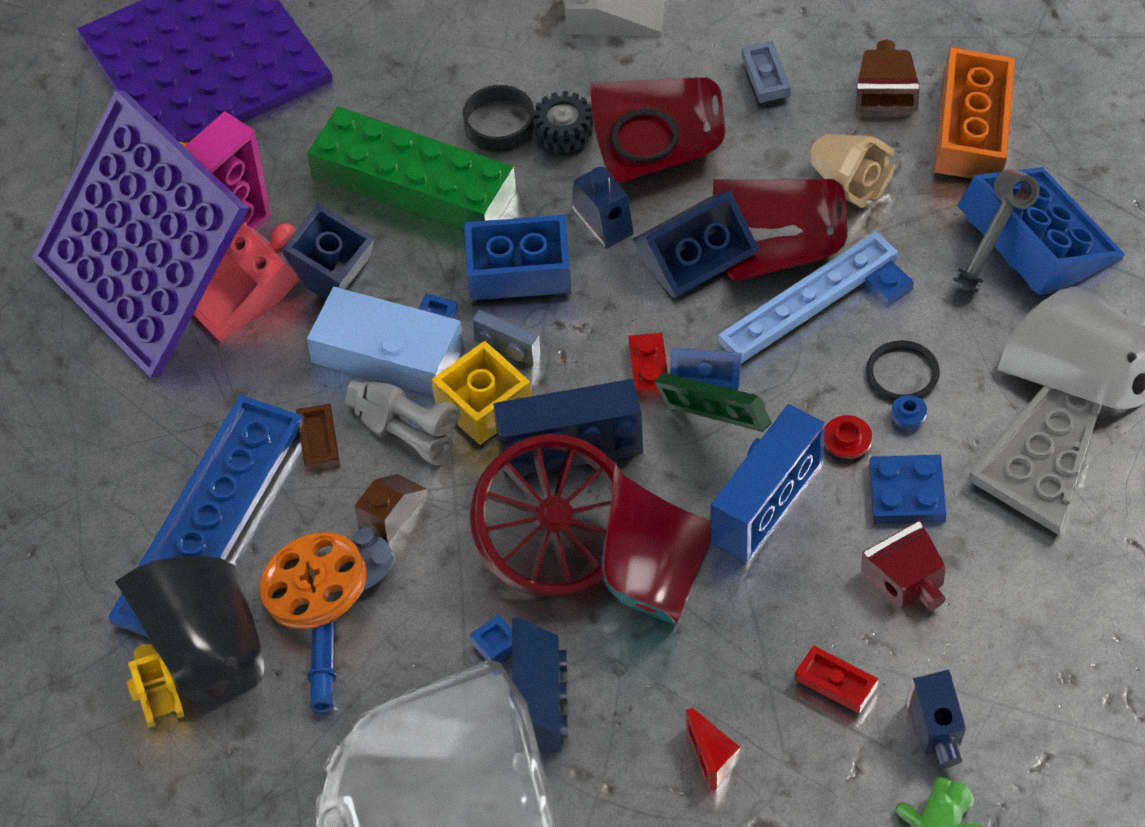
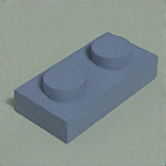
(766, 72)
(506, 337)

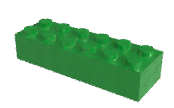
(410, 170)

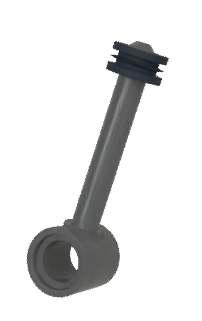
(1003, 189)

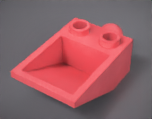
(240, 287)

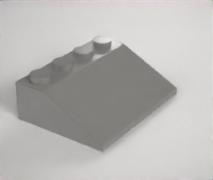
(614, 17)

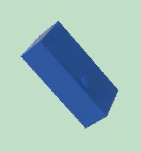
(767, 483)

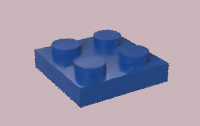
(907, 489)

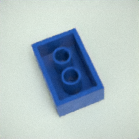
(517, 257)

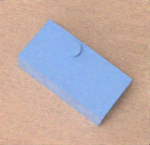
(384, 340)

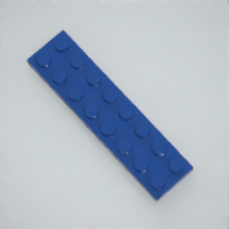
(221, 490)

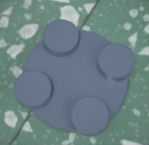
(375, 553)

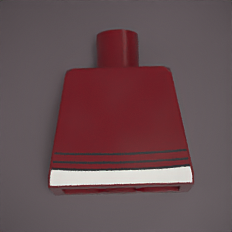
(907, 568)

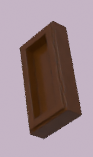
(318, 438)

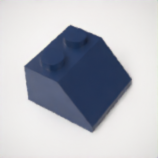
(327, 251)

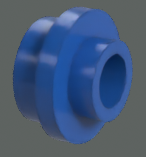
(905, 418)

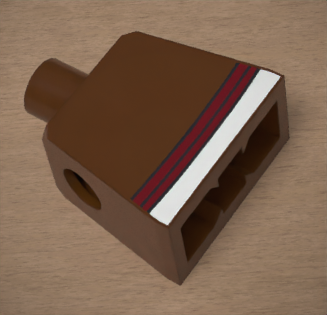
(887, 80)

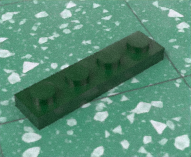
(713, 402)

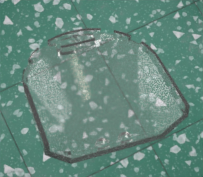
(441, 759)

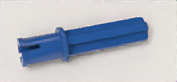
(322, 673)

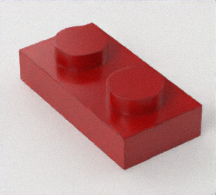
(647, 362)
(836, 679)

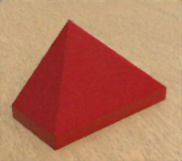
(712, 748)

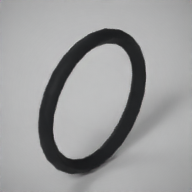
(644, 159)
(909, 344)

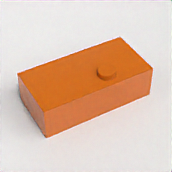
(974, 113)

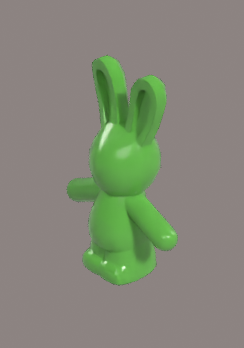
(944, 807)

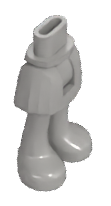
(383, 409)

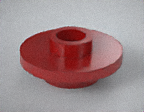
(847, 437)

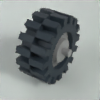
(563, 121)

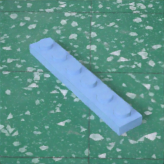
(807, 297)

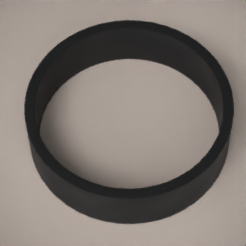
(495, 93)

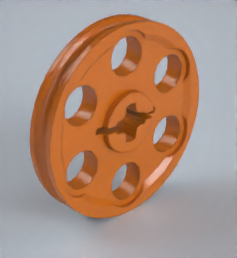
(326, 578)

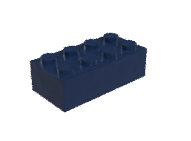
(598, 414)

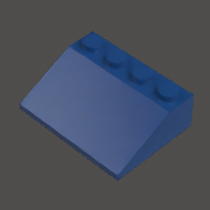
(1048, 242)

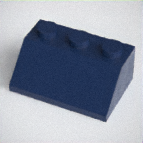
(697, 243)
(538, 679)

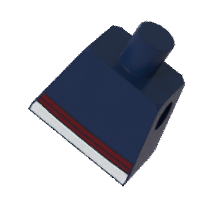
(597, 196)
(937, 716)

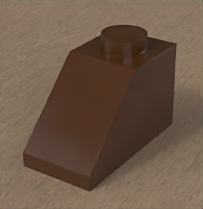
(388, 505)

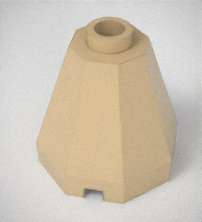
(856, 163)

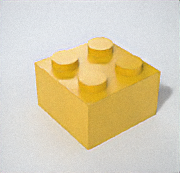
(476, 384)

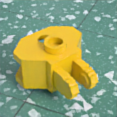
(153, 685)

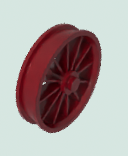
(550, 516)

